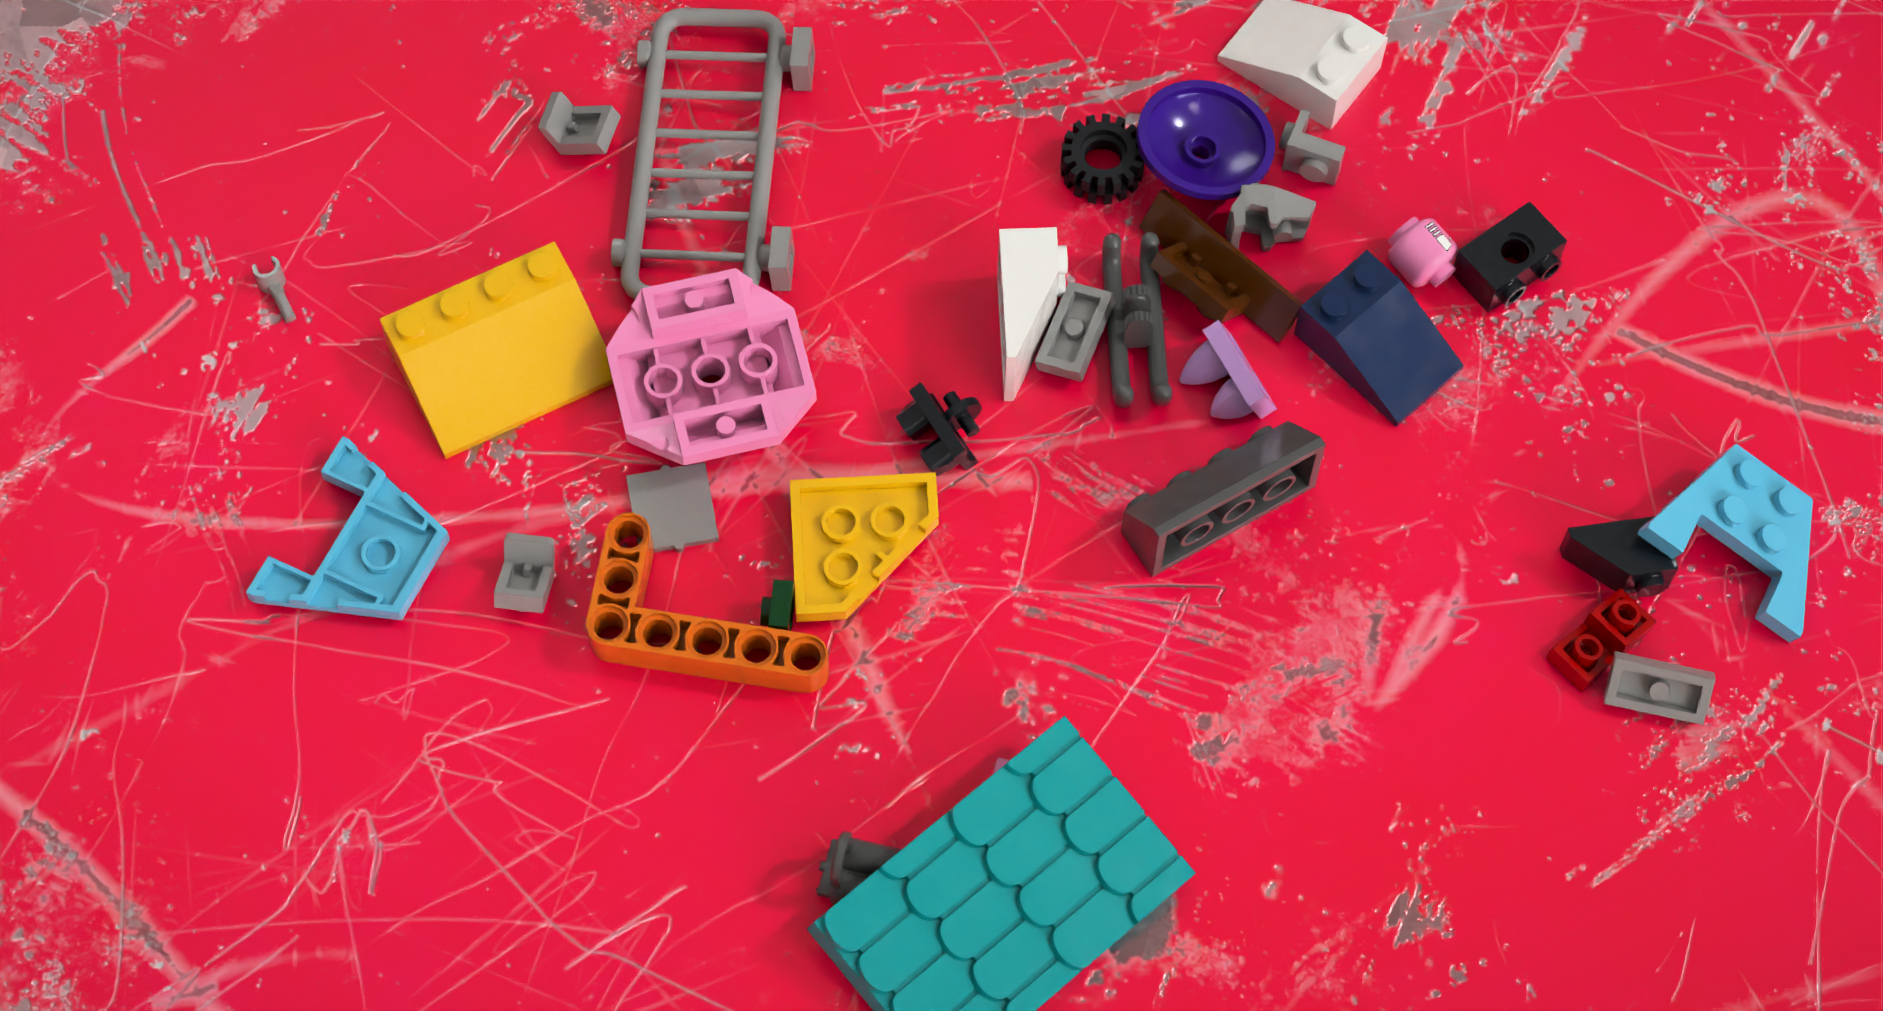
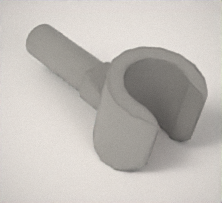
(273, 284)

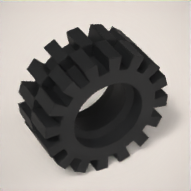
(1100, 181)

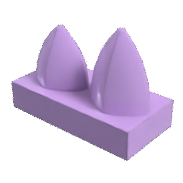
(1217, 359)

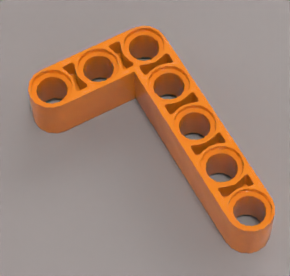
(687, 631)

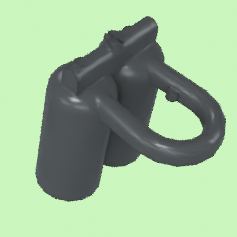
(849, 864)

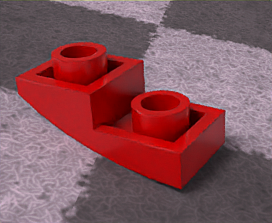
(1591, 647)

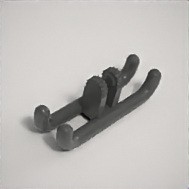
(1135, 321)

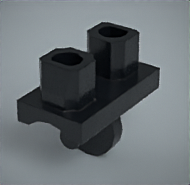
(927, 413)

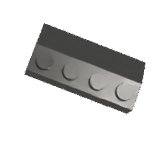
(1222, 495)

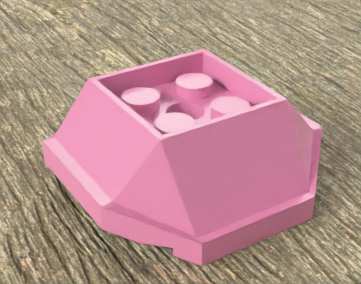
(705, 329)

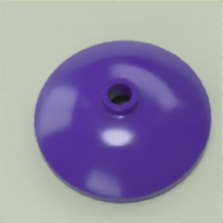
(1208, 123)

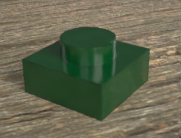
(779, 609)

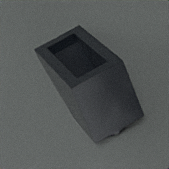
(1619, 557)

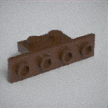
(1214, 271)

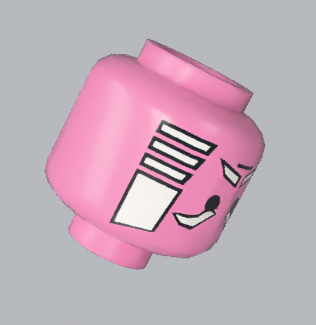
(1422, 252)

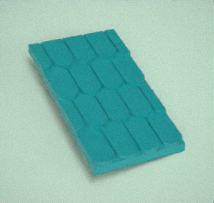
(1006, 889)

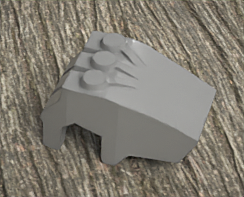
(1269, 213)

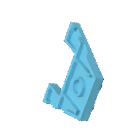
(1755, 517)
(374, 560)

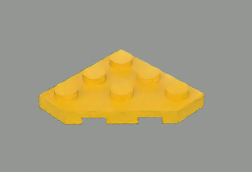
(854, 536)

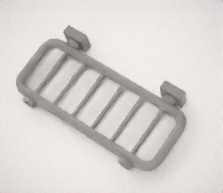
(796, 58)

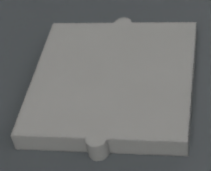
(675, 506)

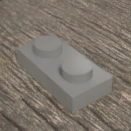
(1075, 331)
(1659, 688)

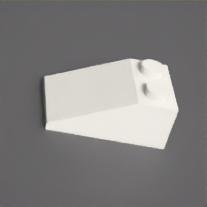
(1306, 56)
(1028, 284)

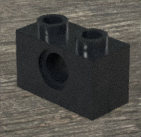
(1521, 236)

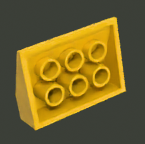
(498, 349)

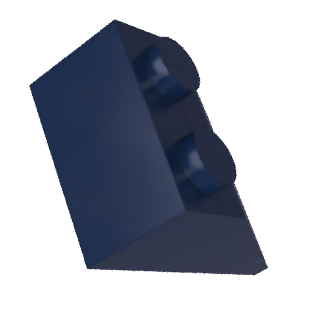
(1377, 338)

